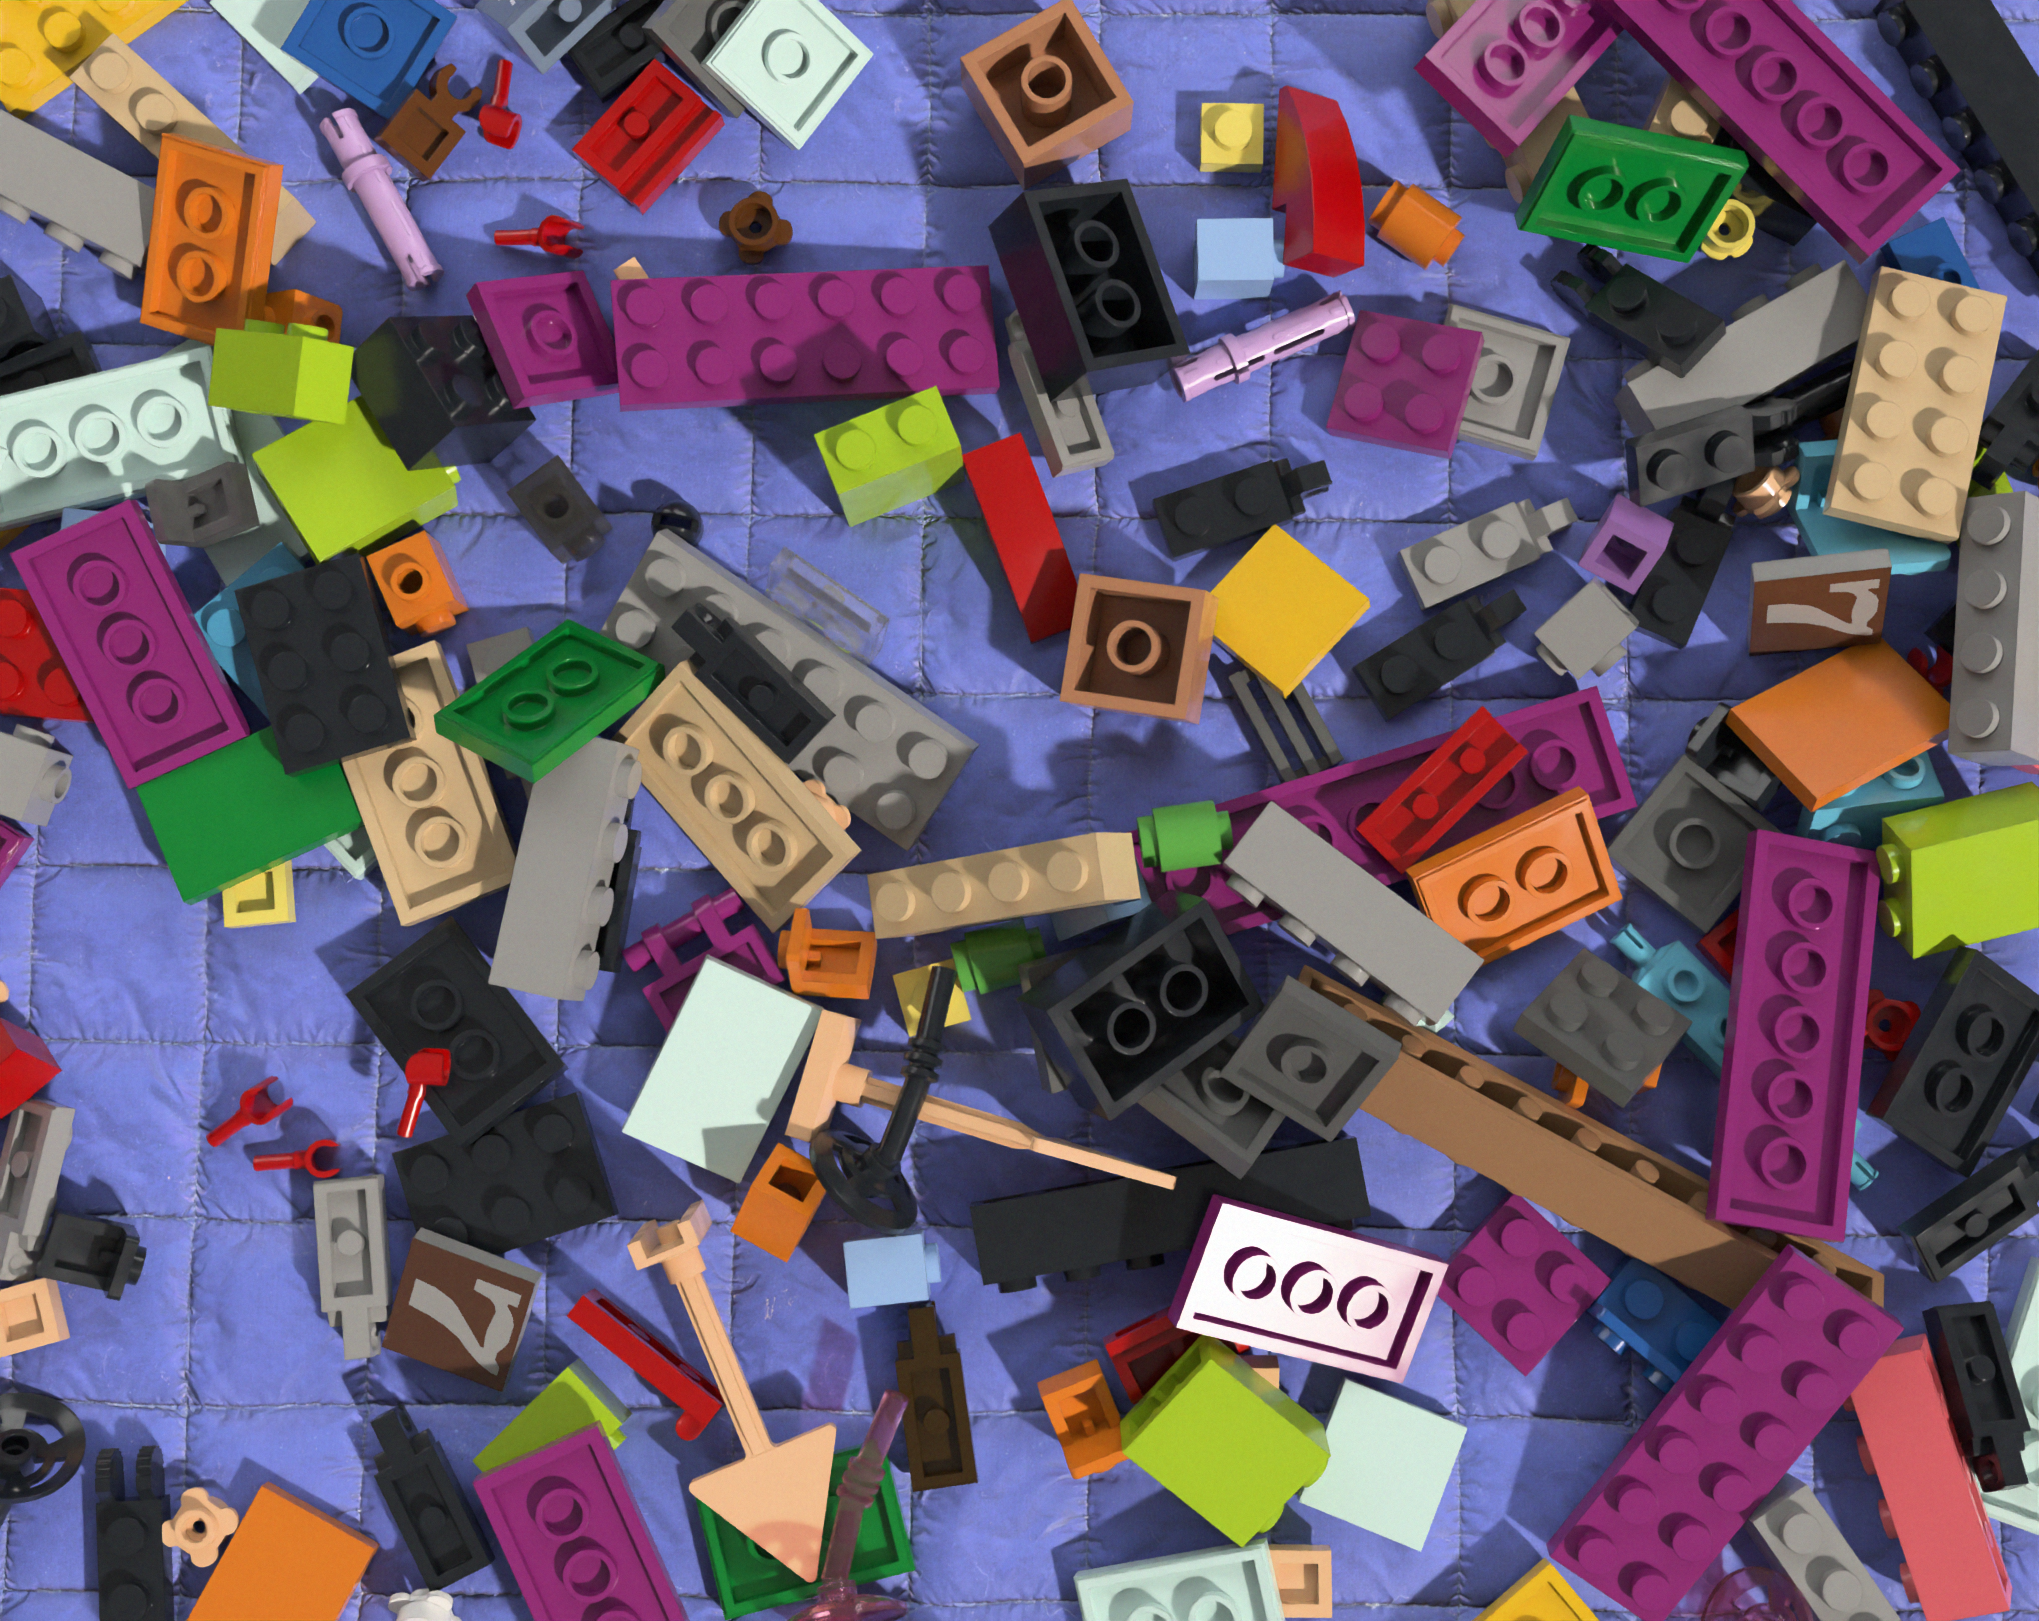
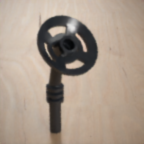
(878, 1164)
(24, 1448)

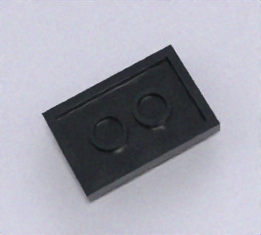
(325, 665)
(442, 999)
(1961, 1063)
(514, 1183)

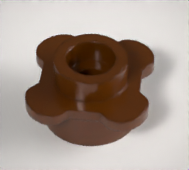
(751, 210)

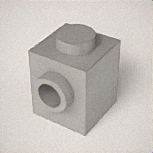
(1586, 632)
(31, 775)

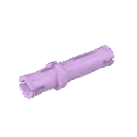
(370, 178)
(1240, 355)

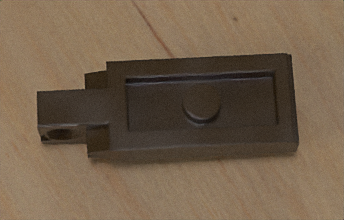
(938, 1409)

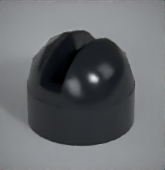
(680, 510)

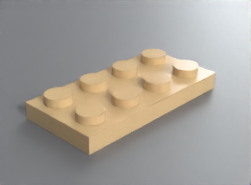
(1915, 405)
(735, 798)
(432, 805)

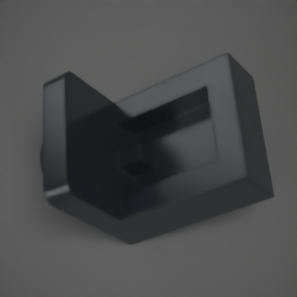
(1730, 760)
(91, 1253)

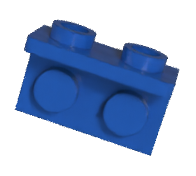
(1653, 1320)

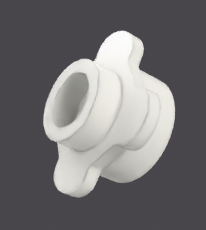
(422, 1606)

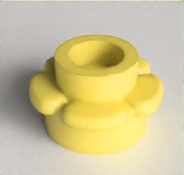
(1741, 228)

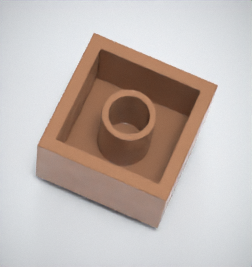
(1046, 93)
(1139, 648)

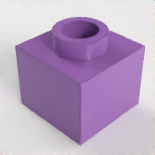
(1626, 544)

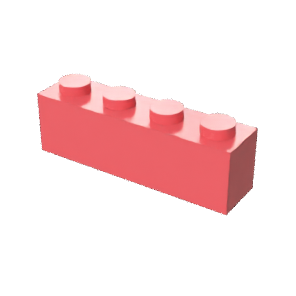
(1928, 1487)

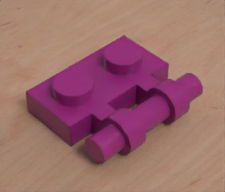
(743, 950)

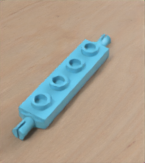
(1696, 993)

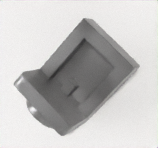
(202, 507)

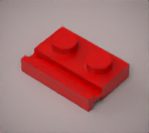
(648, 136)

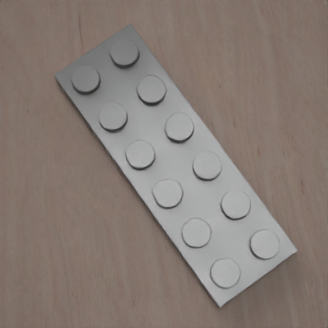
(882, 748)

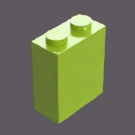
(892, 456)
(349, 486)
(1961, 871)
(1225, 1440)

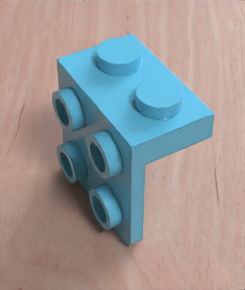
(1835, 535)
(1858, 815)

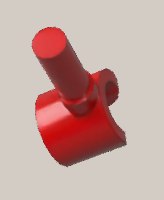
(500, 125)
(548, 236)
(1939, 674)
(424, 1068)
(254, 1108)
(299, 1160)

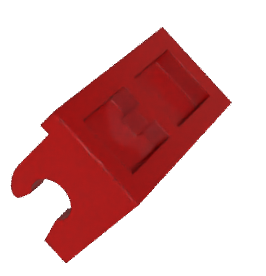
(1149, 1349)

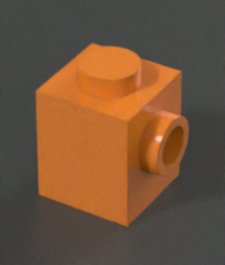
(418, 585)
(780, 1203)

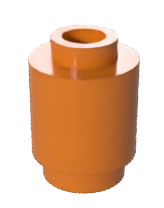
(1417, 225)

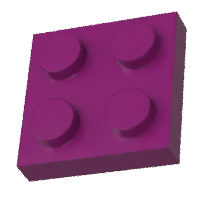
(546, 337)
(1405, 384)
(1520, 1282)

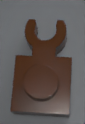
(423, 129)

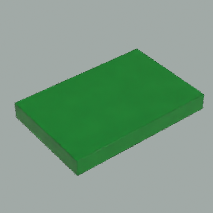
(1630, 189)
(549, 700)
(243, 815)
(756, 1581)

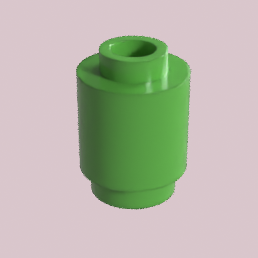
(1184, 836)
(991, 955)

